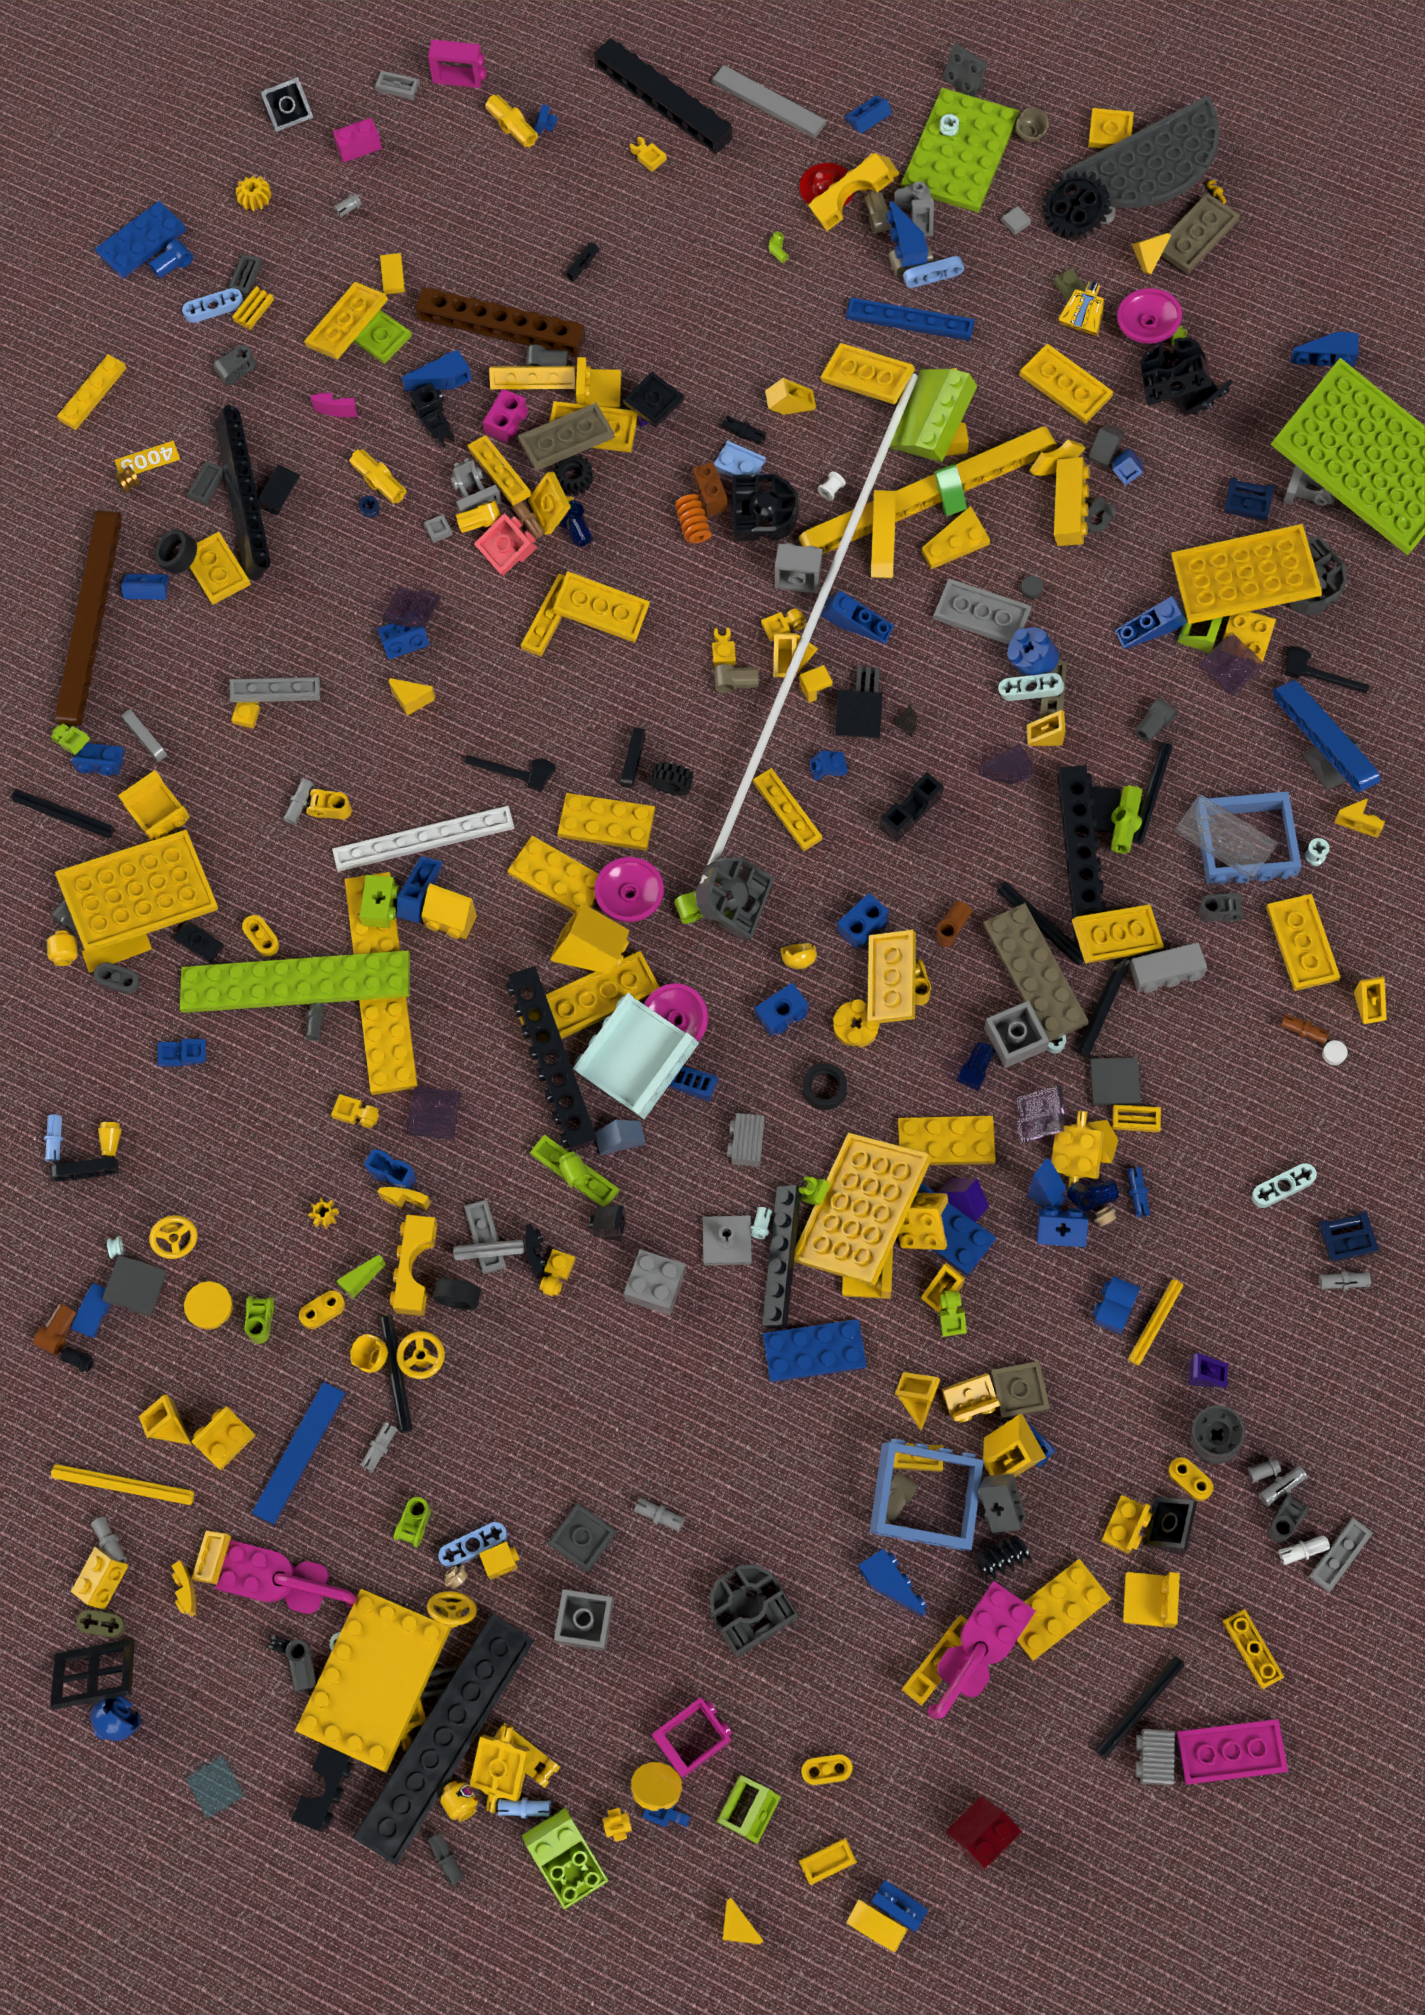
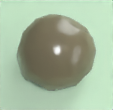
(1032, 124)

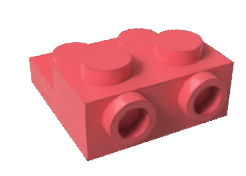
(506, 543)

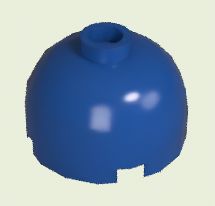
(114, 1719)

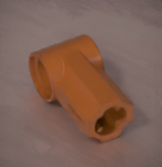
(953, 923)
(53, 1335)

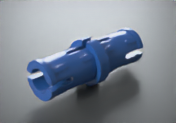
(1138, 1192)

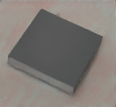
(1115, 1081)
(582, 1537)

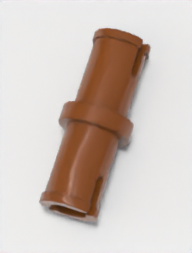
(1304, 1028)

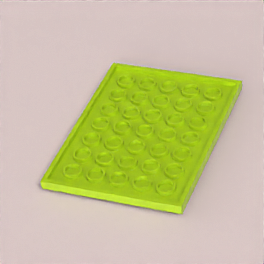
(1362, 453)

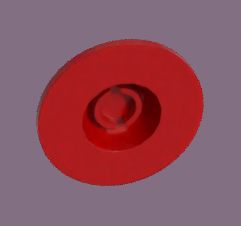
(819, 179)

